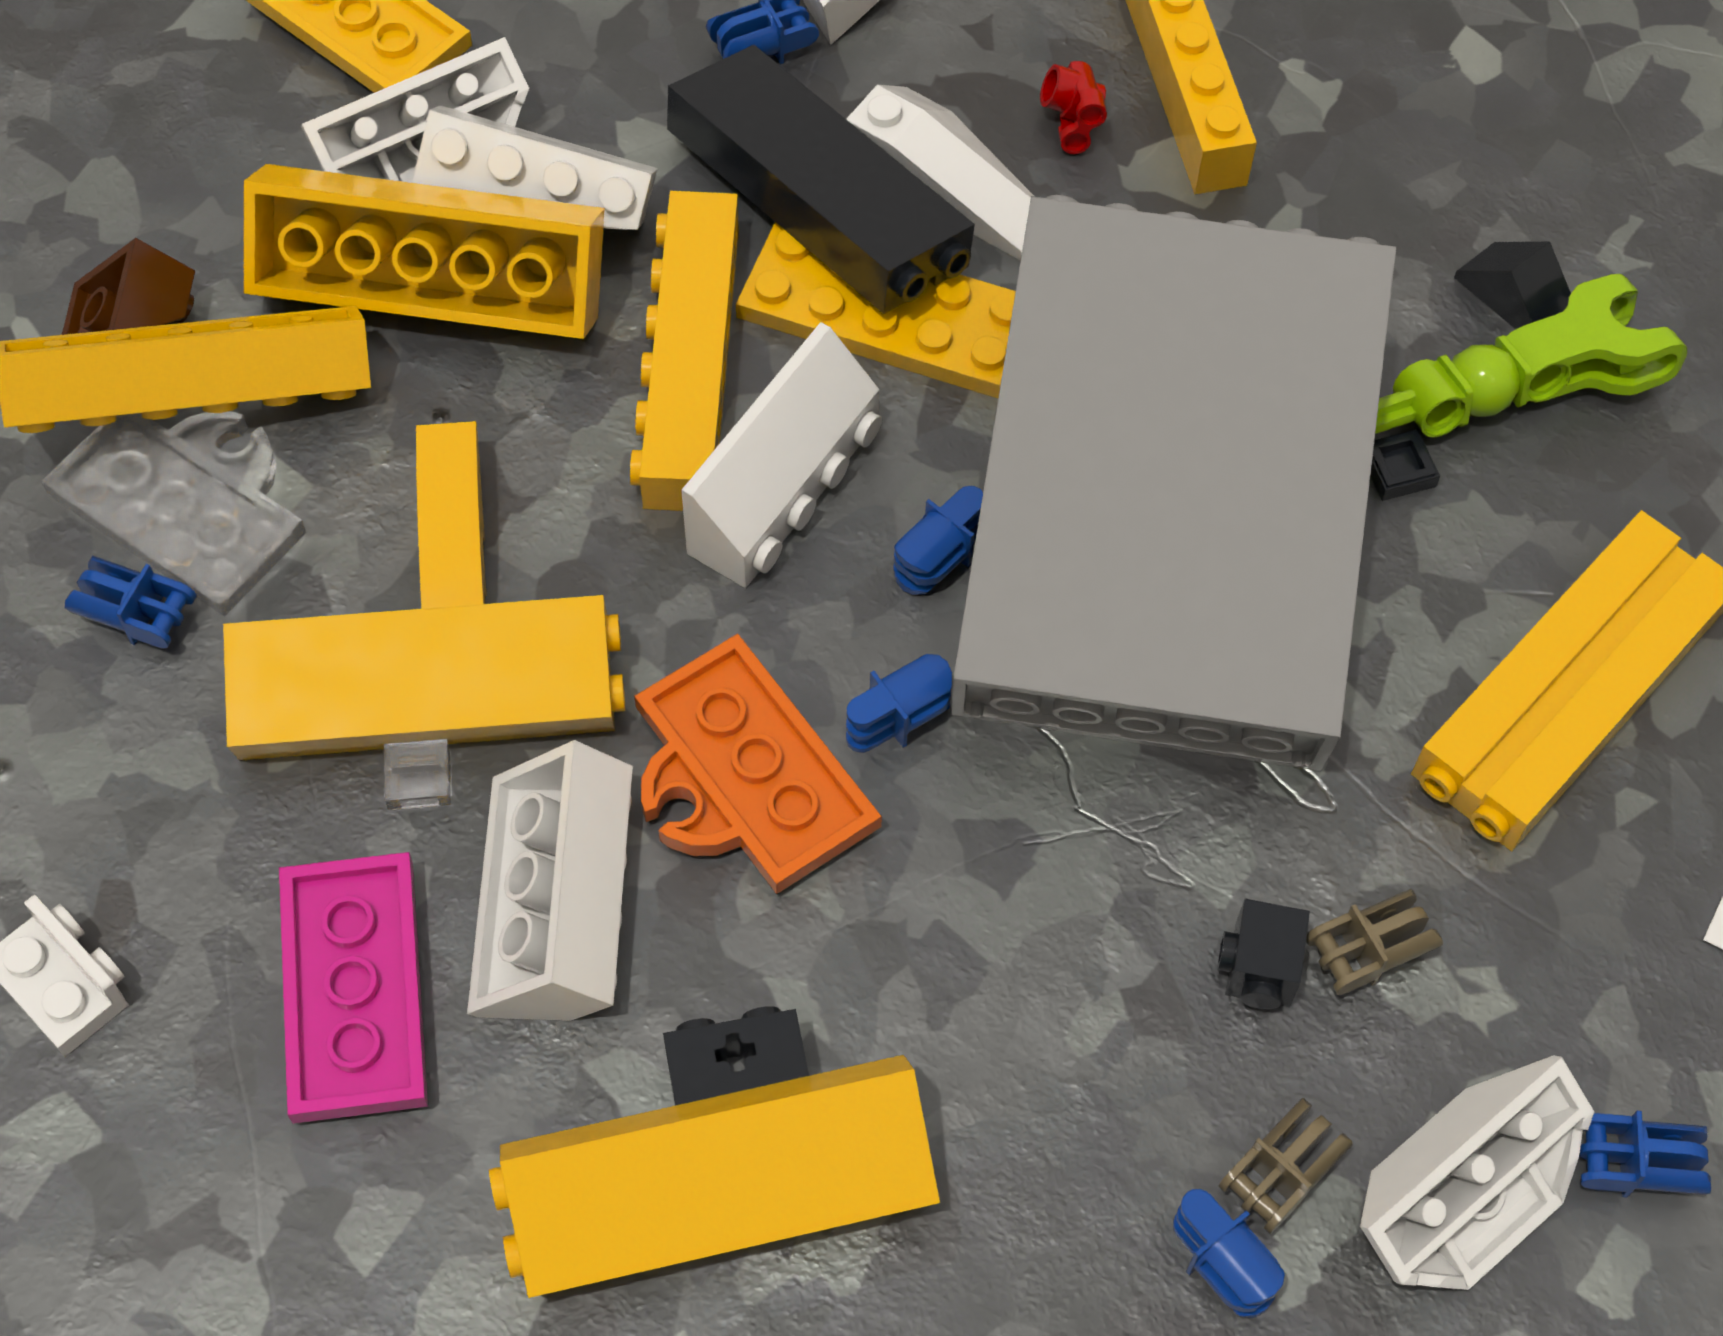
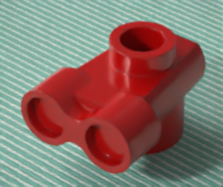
(1079, 101)

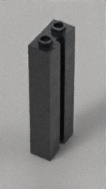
(820, 178)

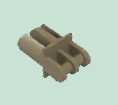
(1377, 938)
(1281, 1169)

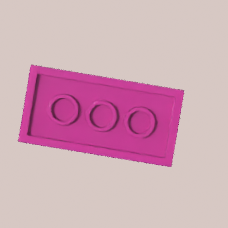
(351, 988)

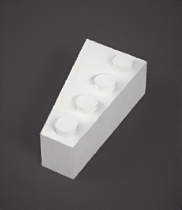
(507, 160)

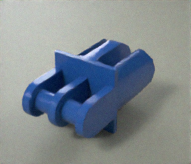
(768, 24)
(938, 542)
(129, 599)
(899, 703)
(1649, 1155)
(1227, 1254)

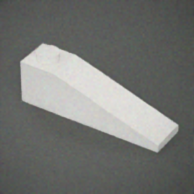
(949, 161)

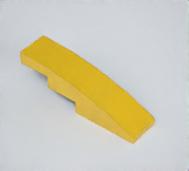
(450, 515)

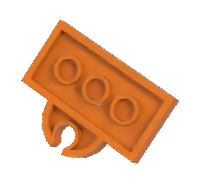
(747, 769)

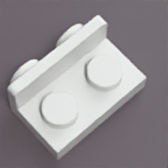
(57, 979)

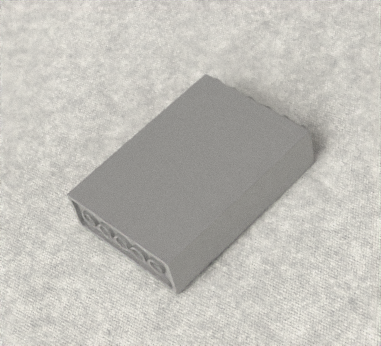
(1177, 484)

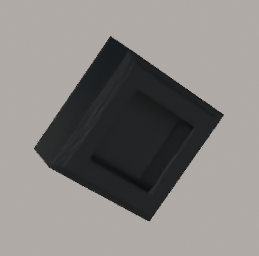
(1402, 465)

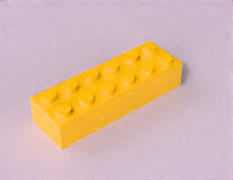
(422, 250)

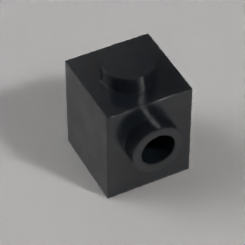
(1265, 954)

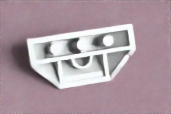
(385, 129)
(1477, 1177)

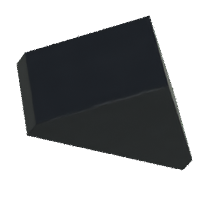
(1517, 281)

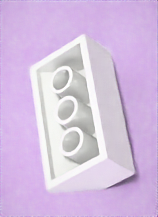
(780, 459)
(552, 887)

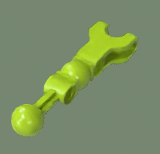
(1539, 362)

